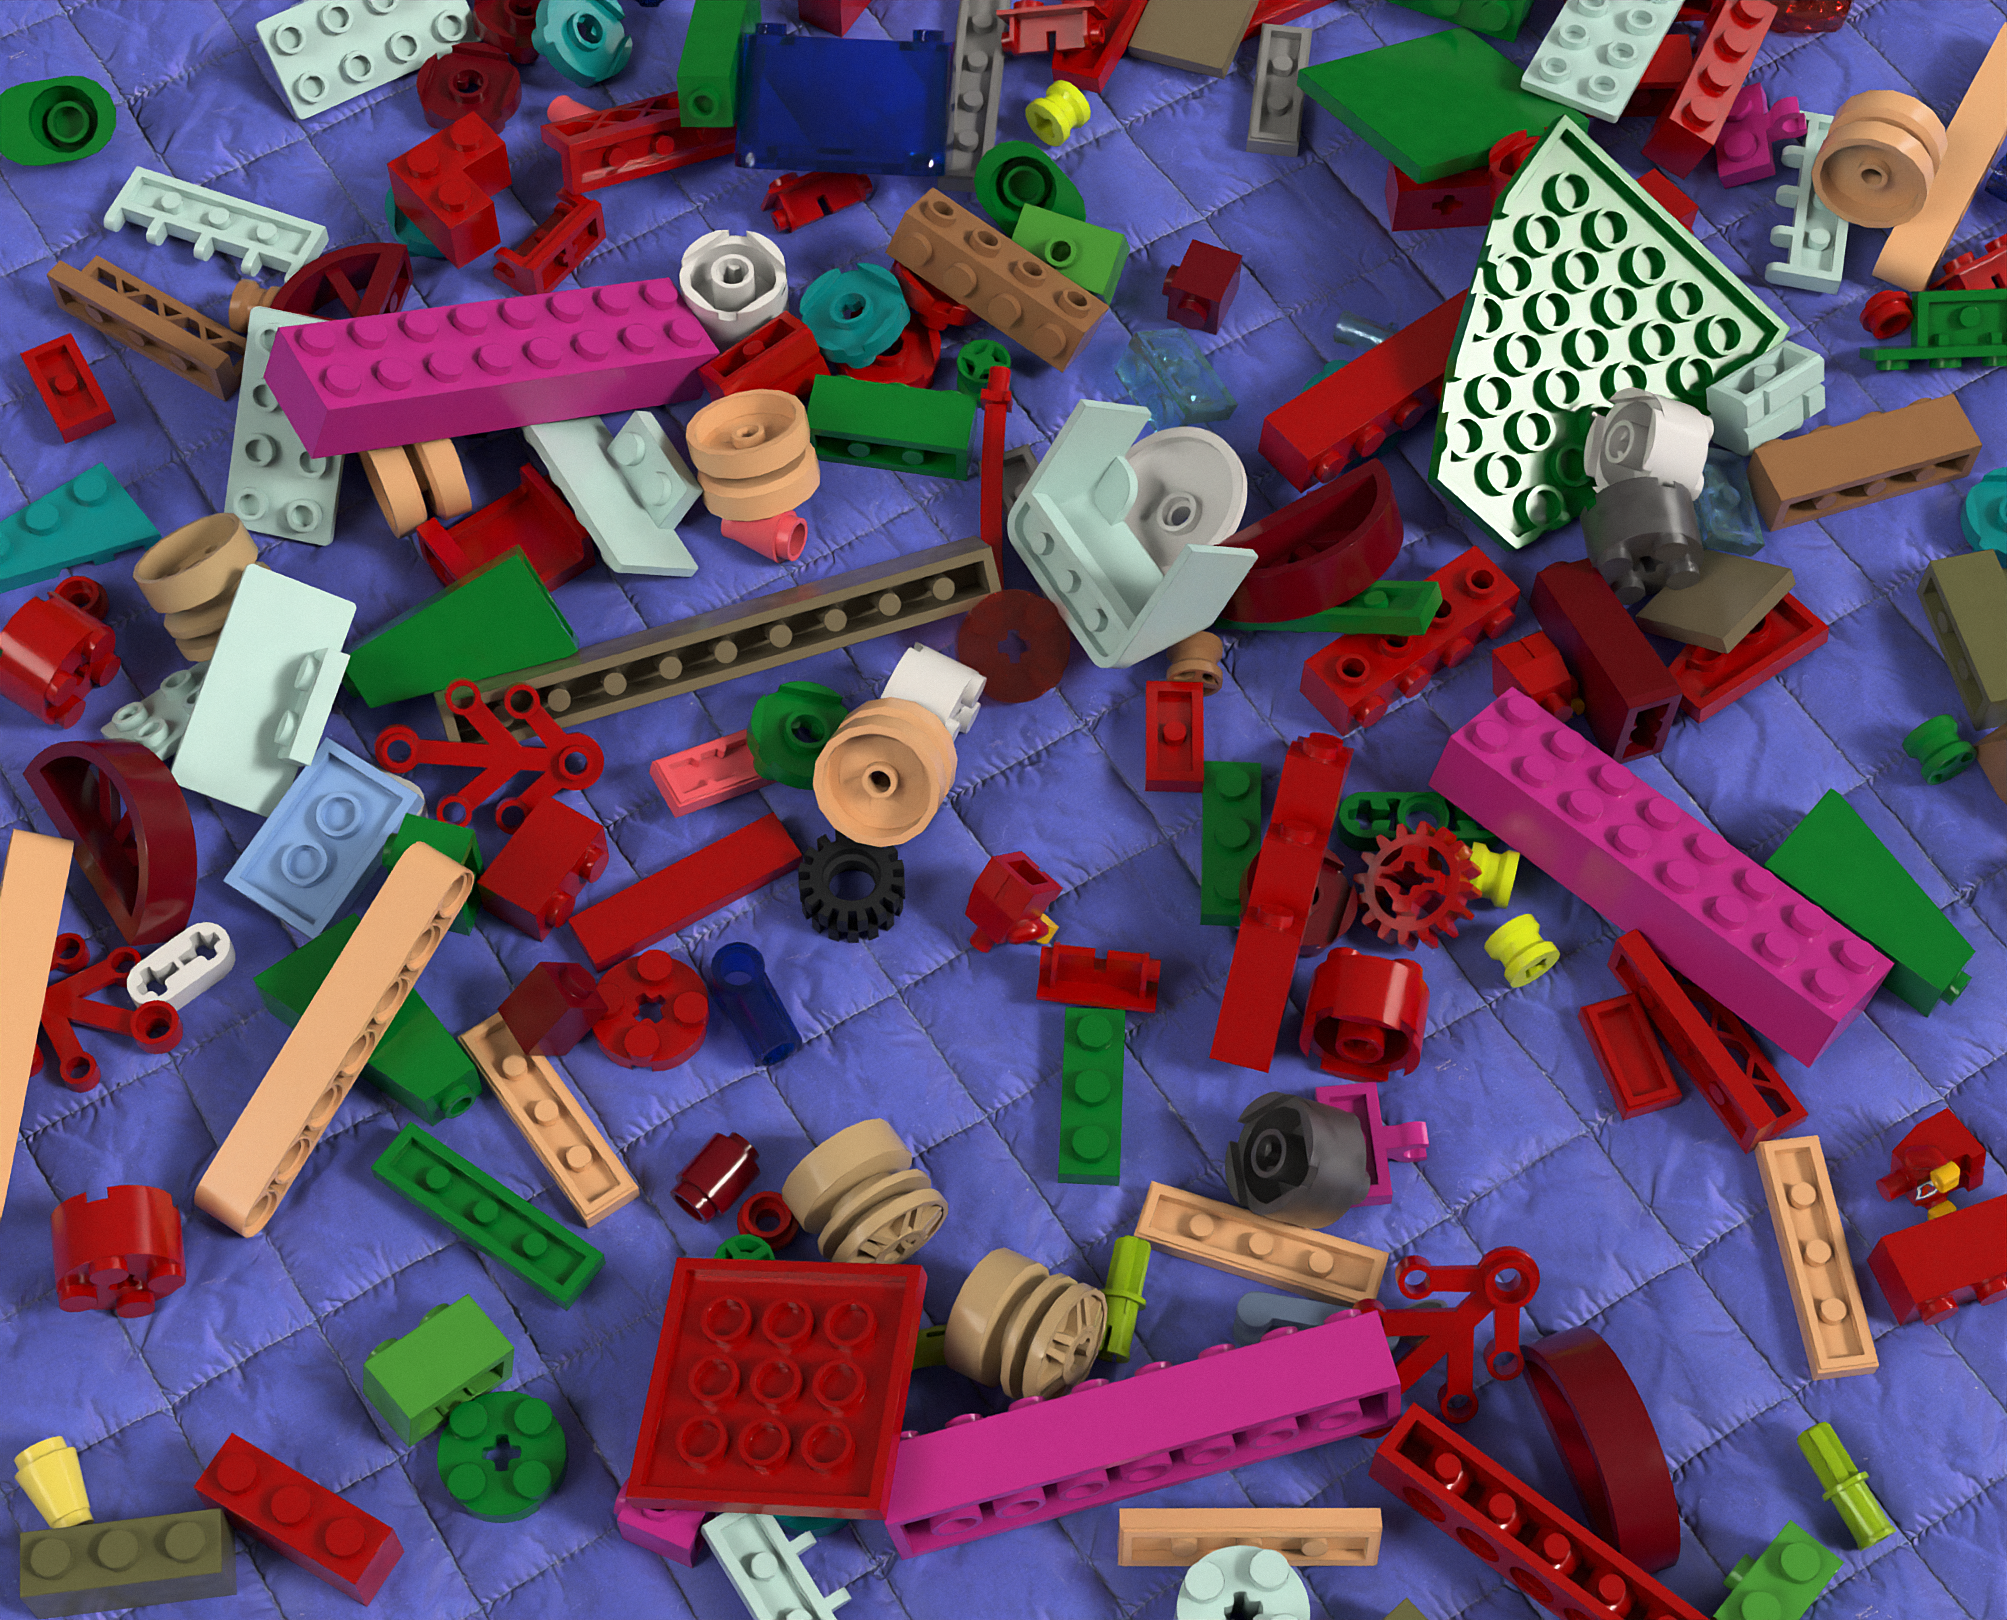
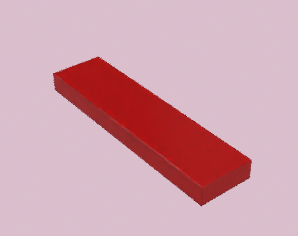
(685, 892)

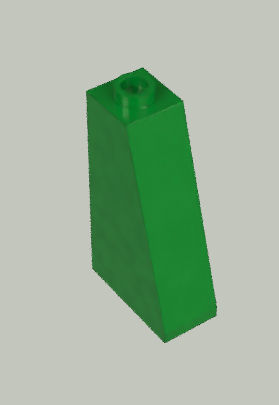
(713, 61)
(472, 630)
(1864, 888)
(415, 1057)

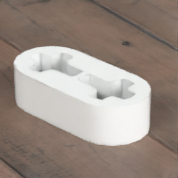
(181, 968)

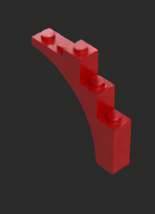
(1280, 901)

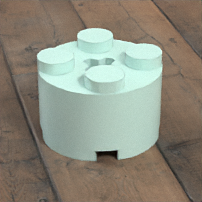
(1243, 1582)

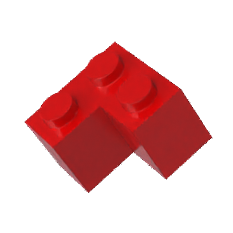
(449, 185)

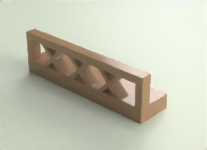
(147, 333)

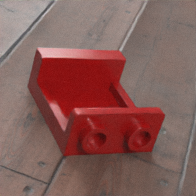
(527, 516)

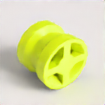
(1058, 113)
(1497, 873)
(1521, 950)

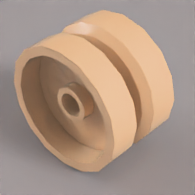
(1879, 159)
(753, 454)
(406, 471)
(885, 772)

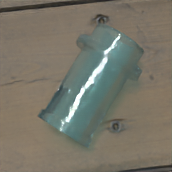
(1361, 332)

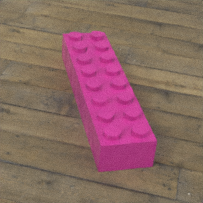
(486, 365)
(1660, 872)
(1142, 1432)

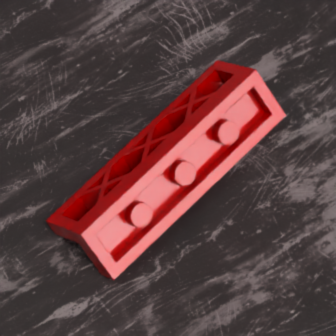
(631, 143)
(1701, 1047)

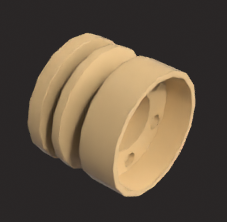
(195, 579)
(864, 1196)
(1024, 1327)

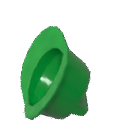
(55, 120)
(1022, 174)

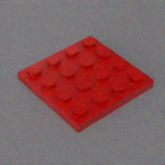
(779, 1388)

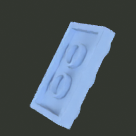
(323, 840)

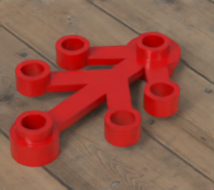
(500, 756)
(66, 1004)
(1453, 1328)

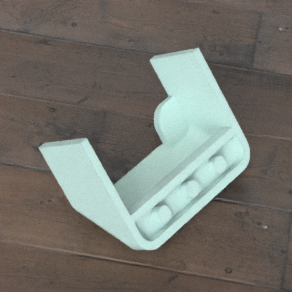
(1089, 560)

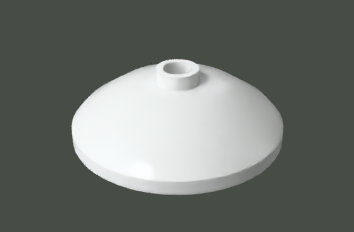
(1185, 476)

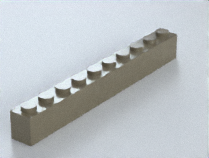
(738, 639)

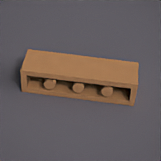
(1862, 461)

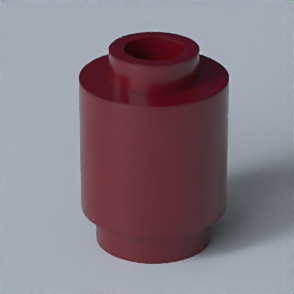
(716, 1177)

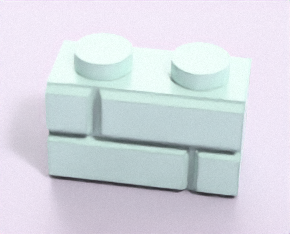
(1766, 397)

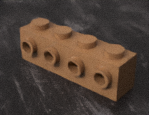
(997, 279)

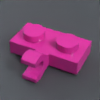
(1748, 132)
(1398, 1142)

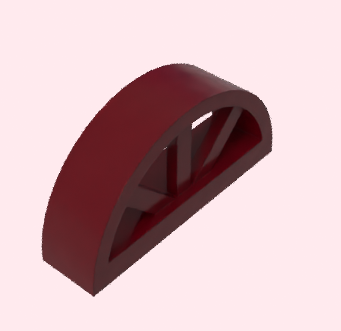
(339, 274)
(1318, 548)
(141, 882)
(1606, 1444)

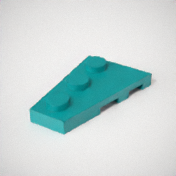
(71, 526)

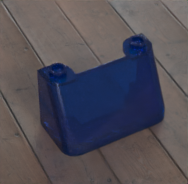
(846, 103)

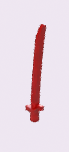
(996, 402)

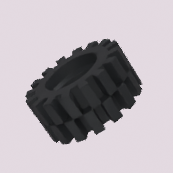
(854, 915)

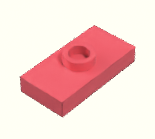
(707, 774)

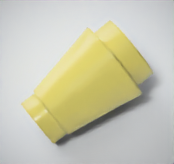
(54, 1482)

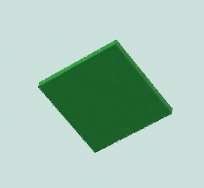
(1432, 101)

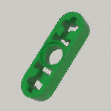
(1379, 805)

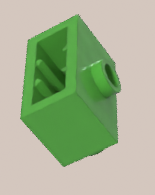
(1076, 249)
(436, 1367)
(1781, 1580)

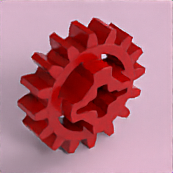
(1428, 906)

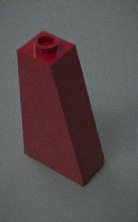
(1620, 676)

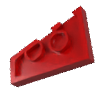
(1093, 68)
(1717, 679)

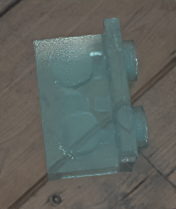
(1173, 380)
(1726, 506)

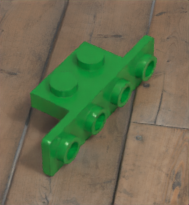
(1949, 328)

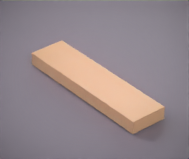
(550, 1121)
(1259, 1247)
(1816, 1258)
(1299, 1534)

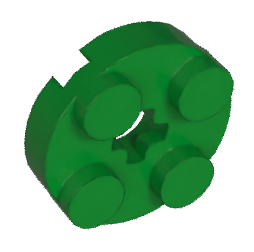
(776, 721)
(476, 1429)

